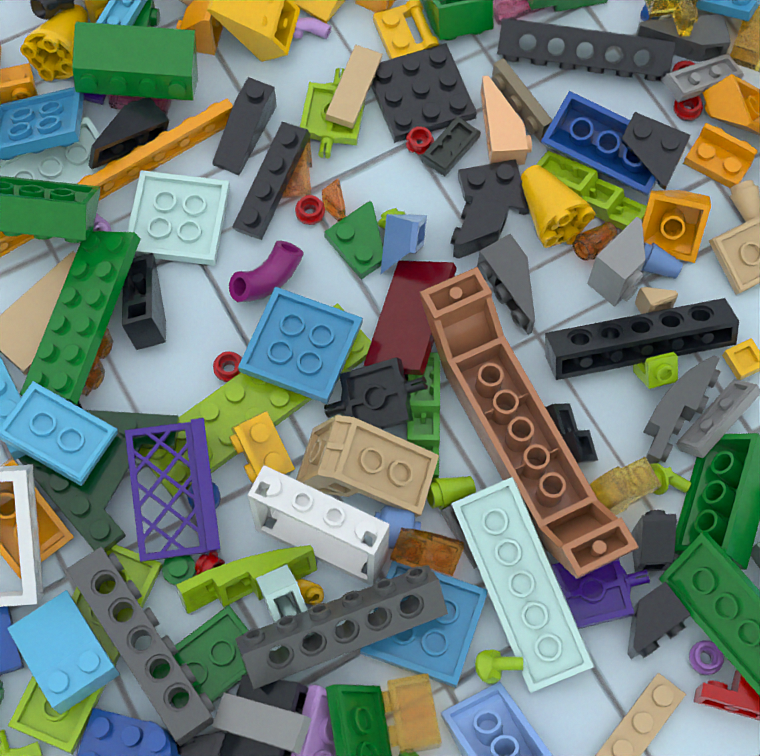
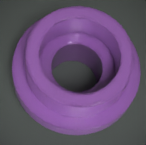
(713, 651)

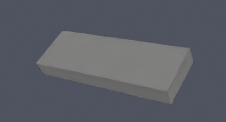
(699, 77)
(718, 418)
(262, 722)

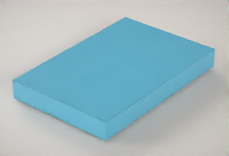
(57, 433)

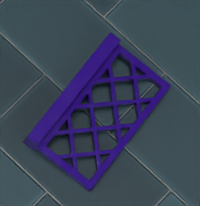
(201, 485)

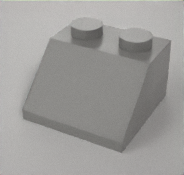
(620, 265)

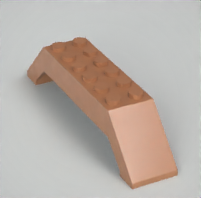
(519, 428)

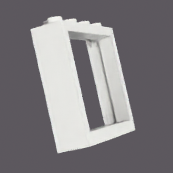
(319, 520)
(27, 537)

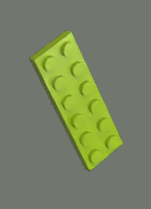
(34, 713)

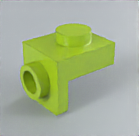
(658, 370)

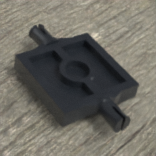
(377, 394)

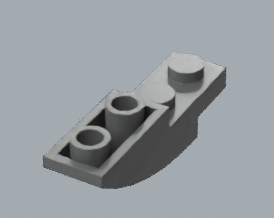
(678, 405)

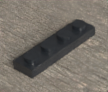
(271, 180)

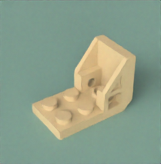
(360, 458)

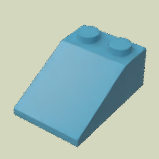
(63, 652)

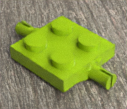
(314, 114)

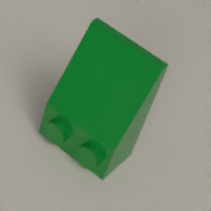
(459, 17)

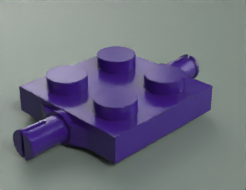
(599, 594)

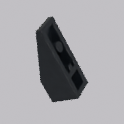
(245, 125)
(132, 127)
(142, 304)

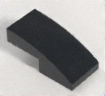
(578, 441)

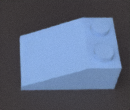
(492, 726)

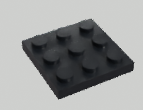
(421, 92)

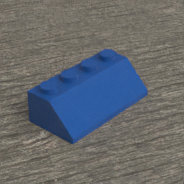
(595, 139)

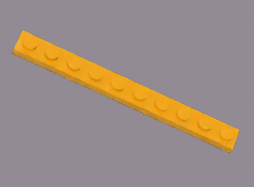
(146, 158)

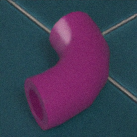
(272, 273)

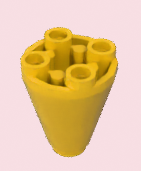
(52, 44)
(554, 207)

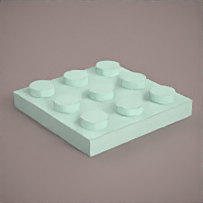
(179, 216)

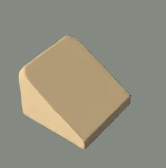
(655, 299)

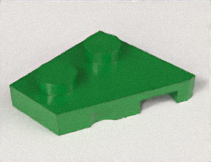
(358, 240)

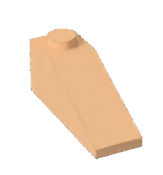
(503, 127)

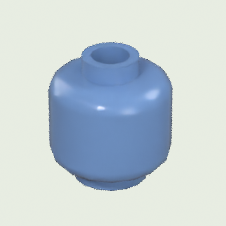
(397, 519)

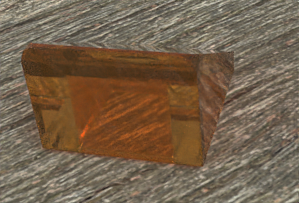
(333, 200)

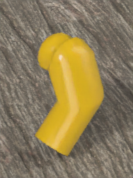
(311, 592)

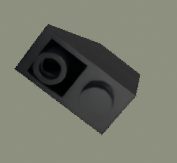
(481, 225)
(655, 540)
(654, 617)

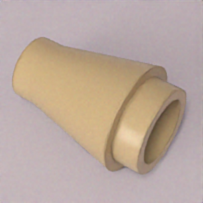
(746, 199)

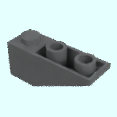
(707, 39)
(509, 274)

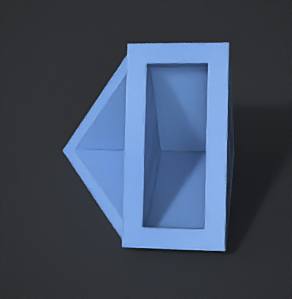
(402, 236)

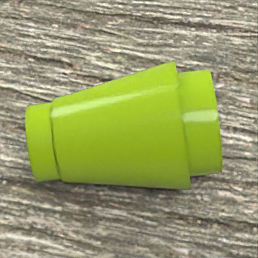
(448, 490)

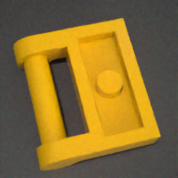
(396, 32)

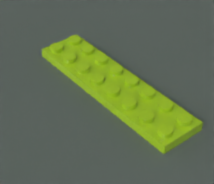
(233, 404)

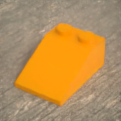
(51, 529)

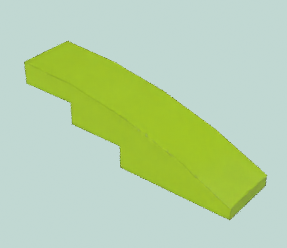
(604, 198)
(239, 577)

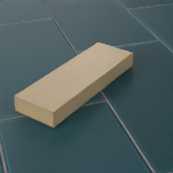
(353, 86)

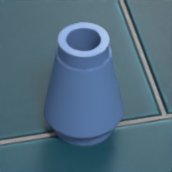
(660, 262)

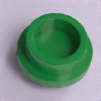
(178, 569)

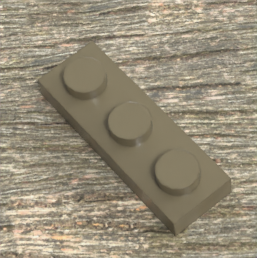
(521, 99)

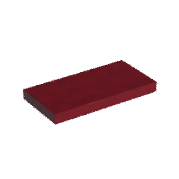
(403, 322)

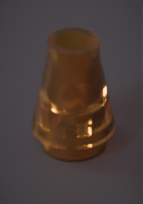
(593, 241)

